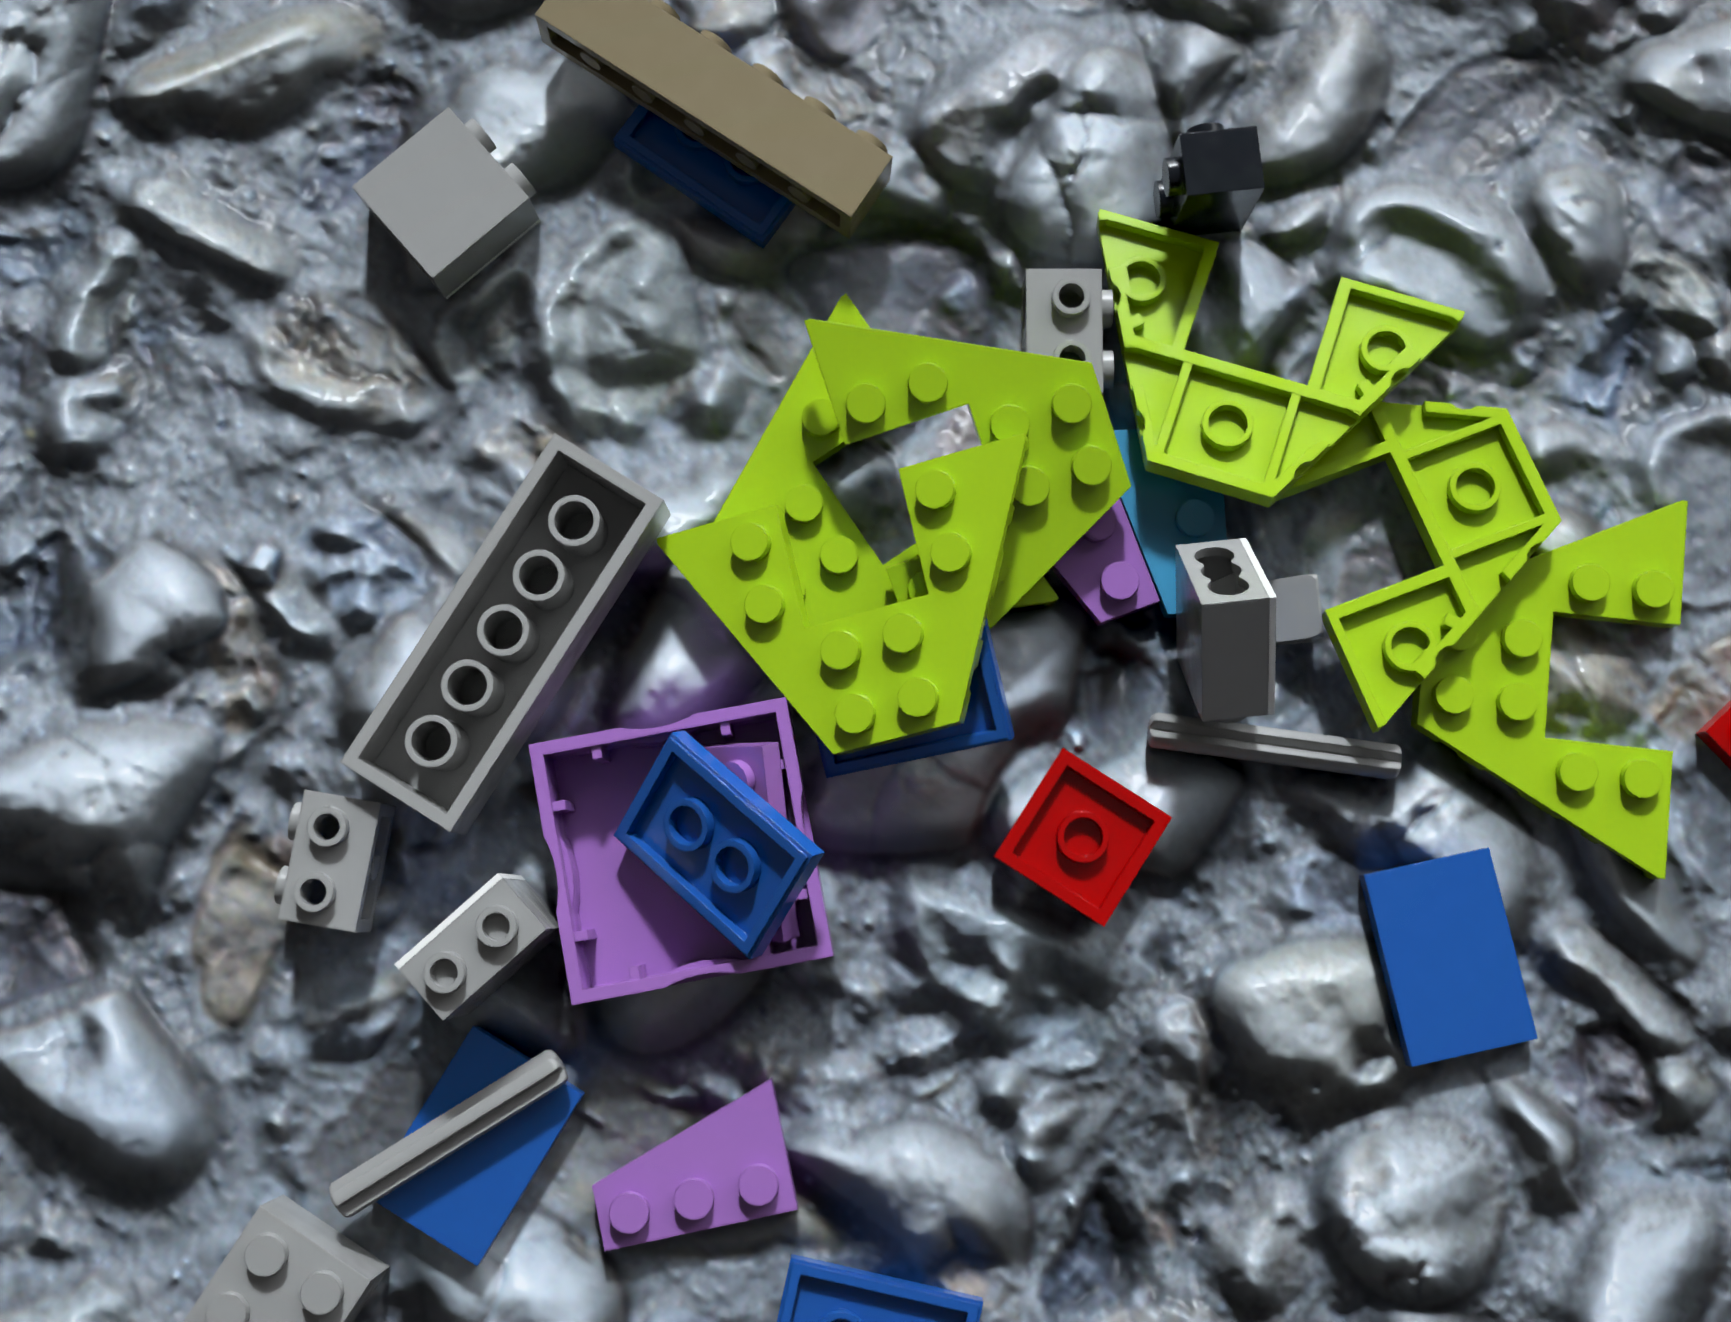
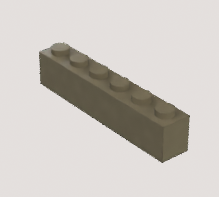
(724, 103)

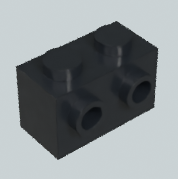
(1210, 180)

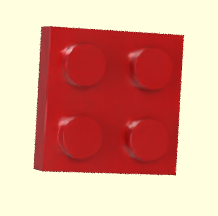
(1082, 837)

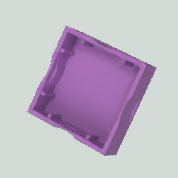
(614, 915)

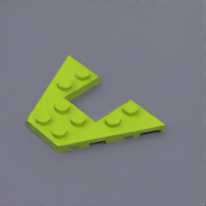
(1232, 423)
(1073, 456)
(1479, 520)
(831, 555)
(884, 668)
(1494, 684)

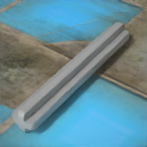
(1274, 746)
(448, 1133)

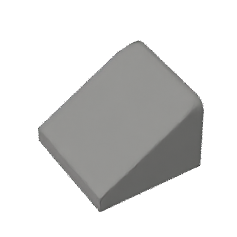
(1297, 609)

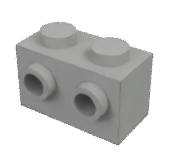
(1066, 317)
(334, 861)

